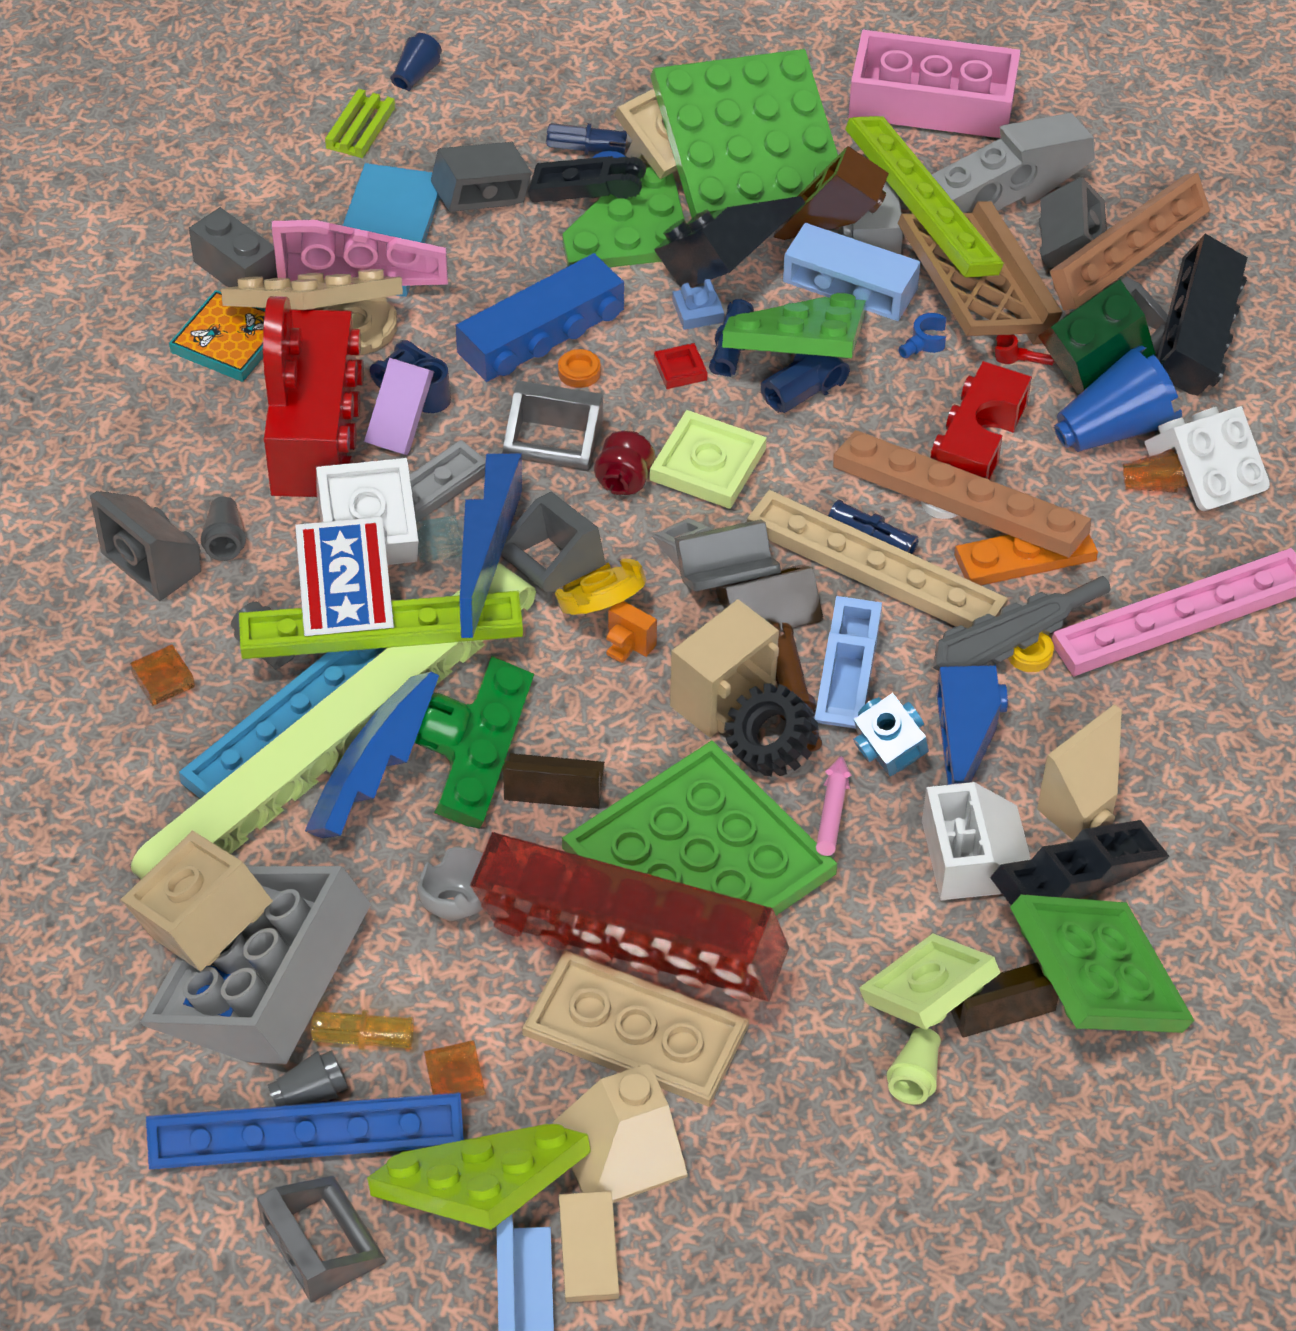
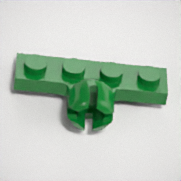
(475, 739)

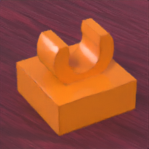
(629, 631)

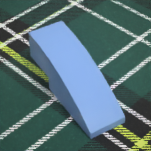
(848, 661)

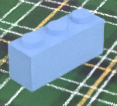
(838, 264)

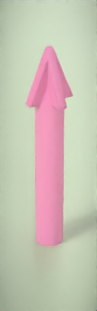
(836, 785)

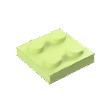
(708, 459)
(930, 981)

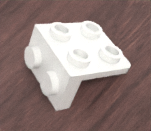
(1215, 456)

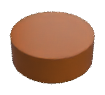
(579, 368)

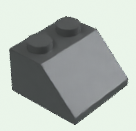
(144, 543)

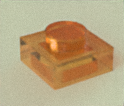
(162, 675)
(455, 1070)

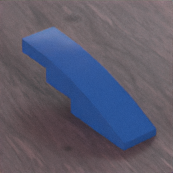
(381, 743)

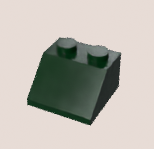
(1097, 336)

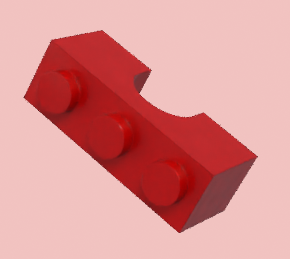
(989, 400)

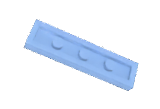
(524, 1278)

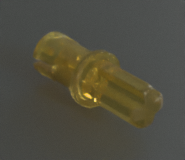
(362, 1029)

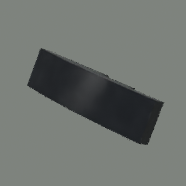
(1084, 866)

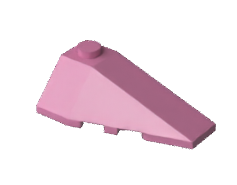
(339, 249)

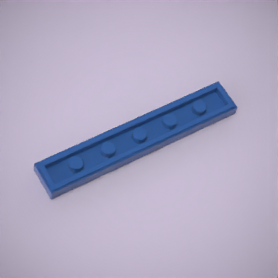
(303, 1130)

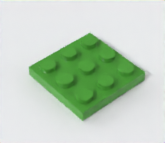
(1101, 964)

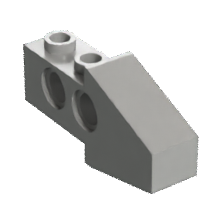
(1021, 164)

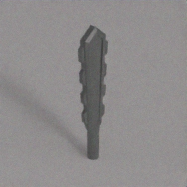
(1017, 625)

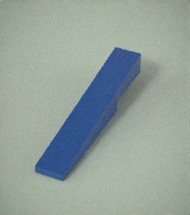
(485, 534)

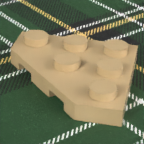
(313, 290)

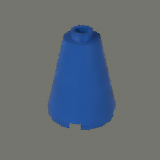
(1120, 404)

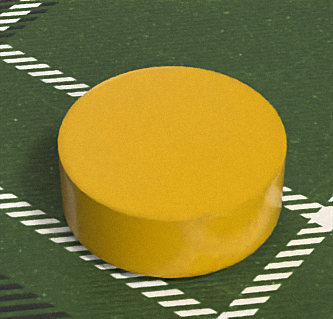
(1035, 657)

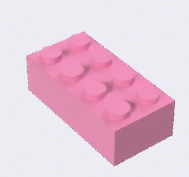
(934, 83)

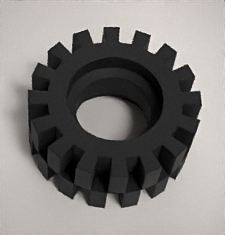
(751, 718)

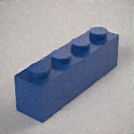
(540, 317)

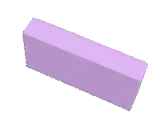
(398, 406)

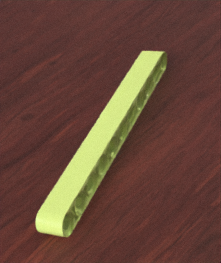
(312, 744)

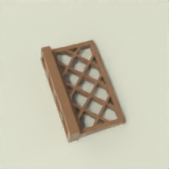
(1017, 284)

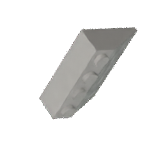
(274, 966)

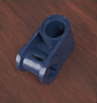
(439, 392)

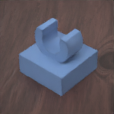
(698, 305)

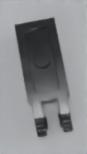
(587, 178)

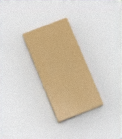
(634, 1022)

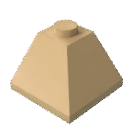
(1083, 776)
(628, 1135)

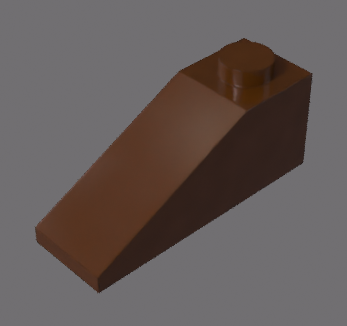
(838, 195)

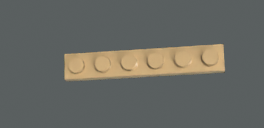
(875, 562)

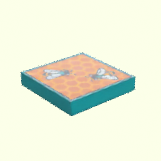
(222, 338)

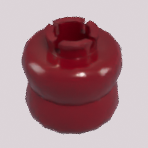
(624, 462)

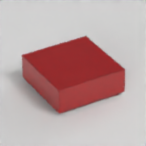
(680, 366)

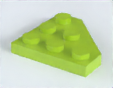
(481, 1176)

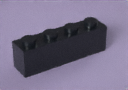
(1202, 315)

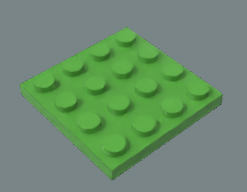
(744, 128)
(709, 831)

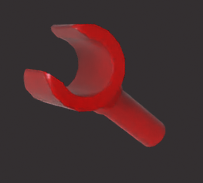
(1008, 352)

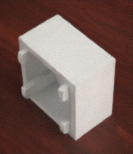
(370, 492)

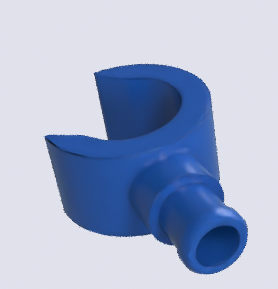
(922, 341)

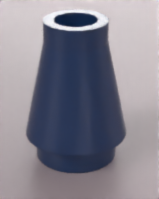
(416, 60)

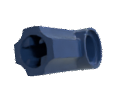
(802, 380)

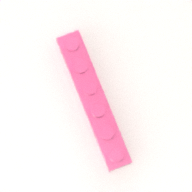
(1177, 613)

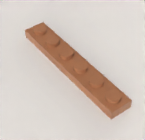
(1129, 241)
(962, 493)

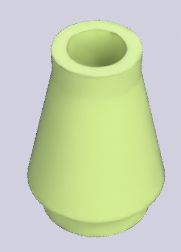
(914, 1071)

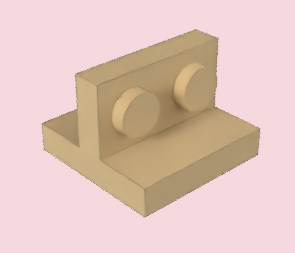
(647, 130)

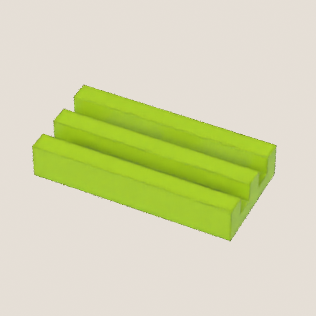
(370, 103)

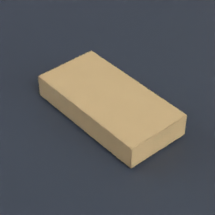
(588, 1246)

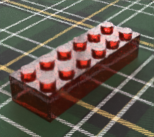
(631, 917)

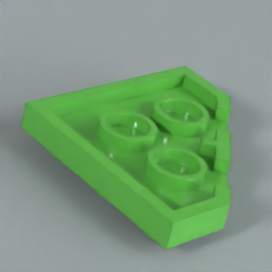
(626, 229)
(807, 327)

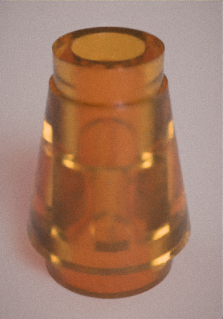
(1155, 473)

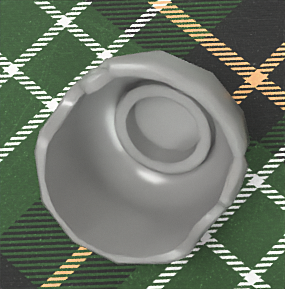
(450, 880)

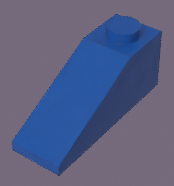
(968, 716)

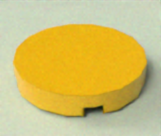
(601, 588)

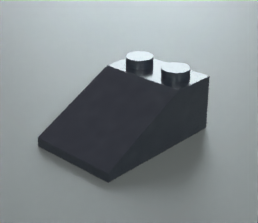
(721, 240)

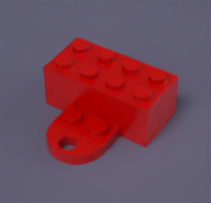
(309, 393)

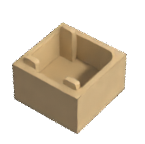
(721, 665)
(197, 900)

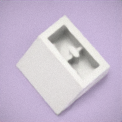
(970, 837)

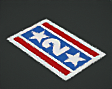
(344, 576)

